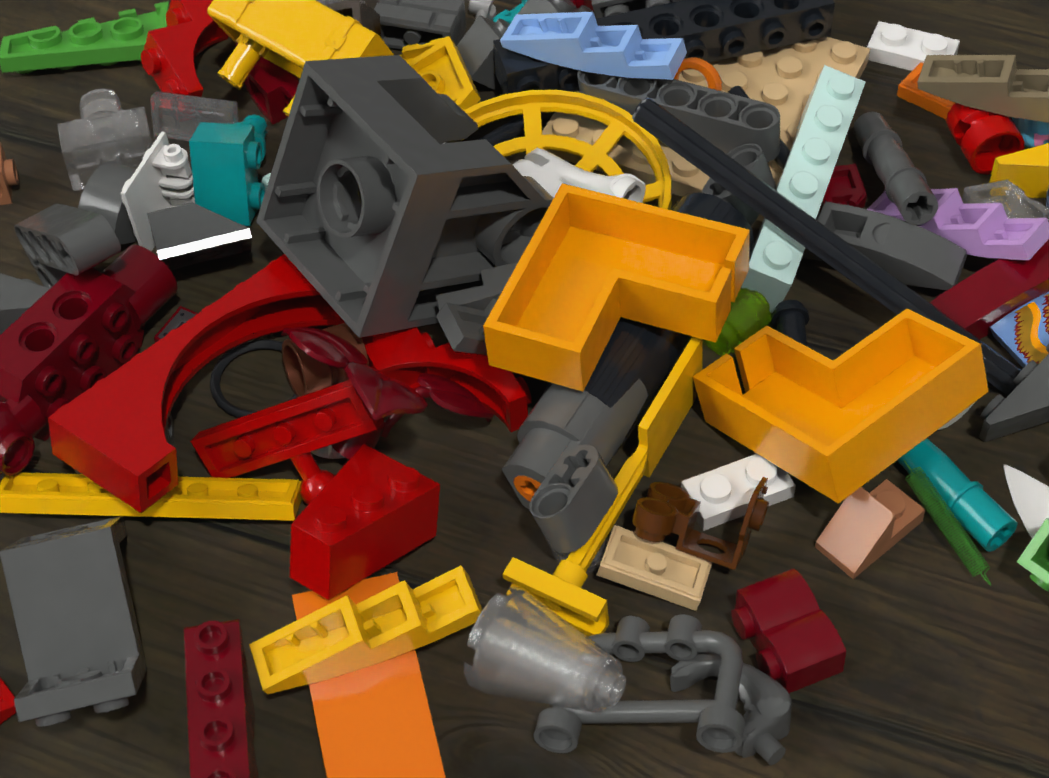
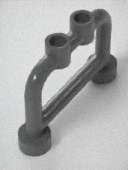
(718, 722)

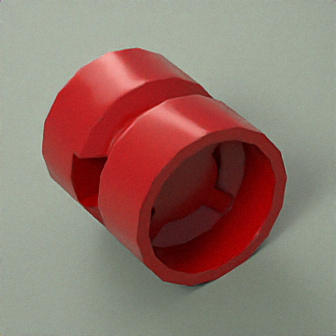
(983, 136)

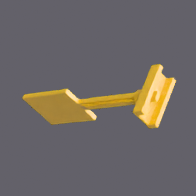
(563, 589)

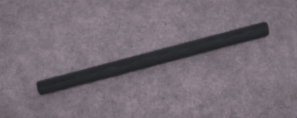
(807, 230)

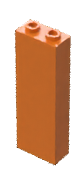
(376, 716)

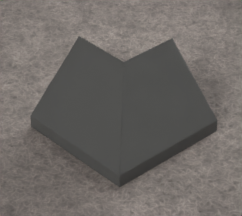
(196, 235)

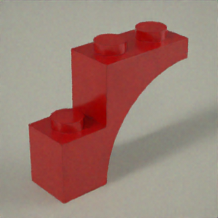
(172, 49)
(409, 353)

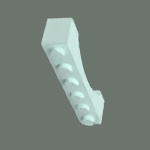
(804, 180)

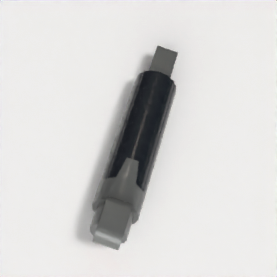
(574, 433)

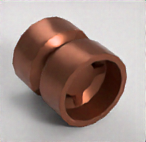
(311, 375)

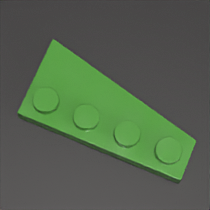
(83, 42)

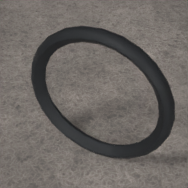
(225, 360)

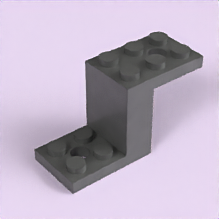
(74, 621)

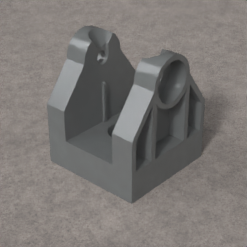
(386, 196)

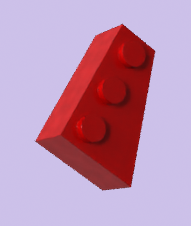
(362, 522)

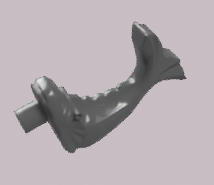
(764, 698)

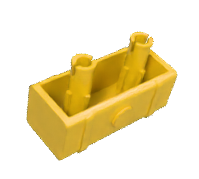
(289, 35)

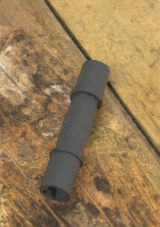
(903, 182)

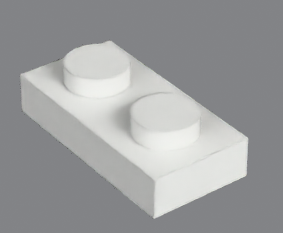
(907, 47)
(729, 488)

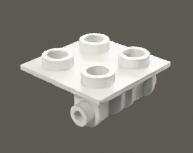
(157, 184)

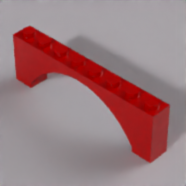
(120, 423)

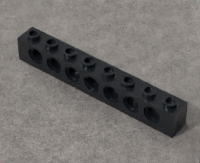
(709, 31)

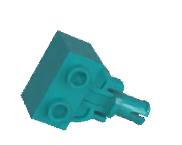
(226, 167)

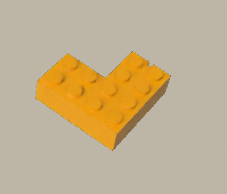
(608, 261)
(848, 415)

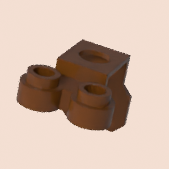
(671, 510)

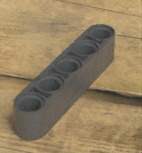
(714, 114)

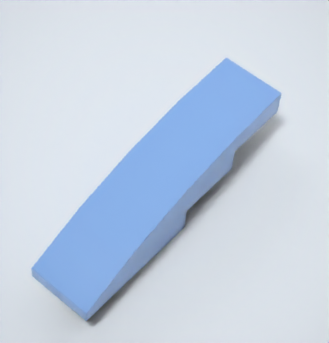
(581, 44)

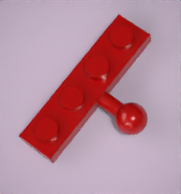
(285, 433)

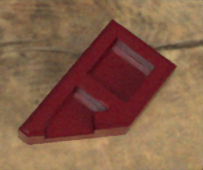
(845, 187)

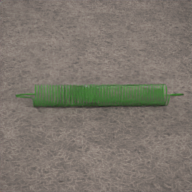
(951, 518)

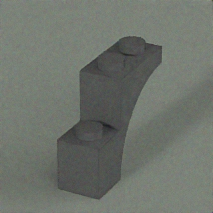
(477, 43)

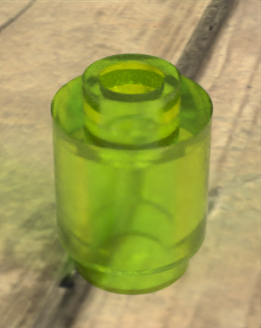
(747, 316)

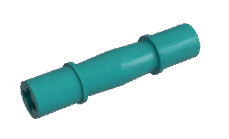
(966, 499)

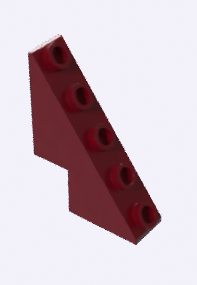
(219, 702)

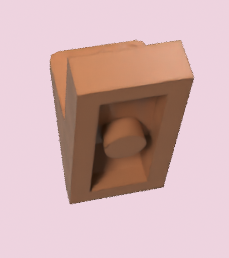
(868, 527)

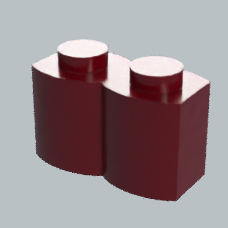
(789, 631)

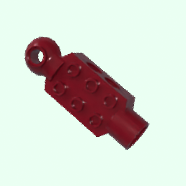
(71, 341)

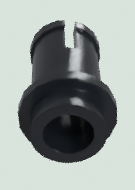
(791, 320)

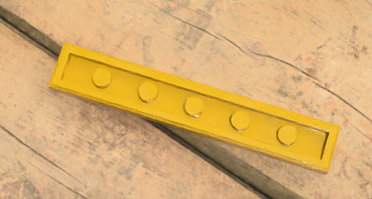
(190, 499)

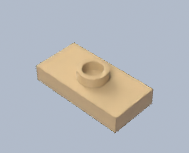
(654, 568)

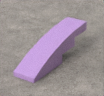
(978, 227)

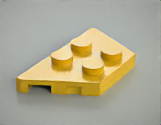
(443, 70)

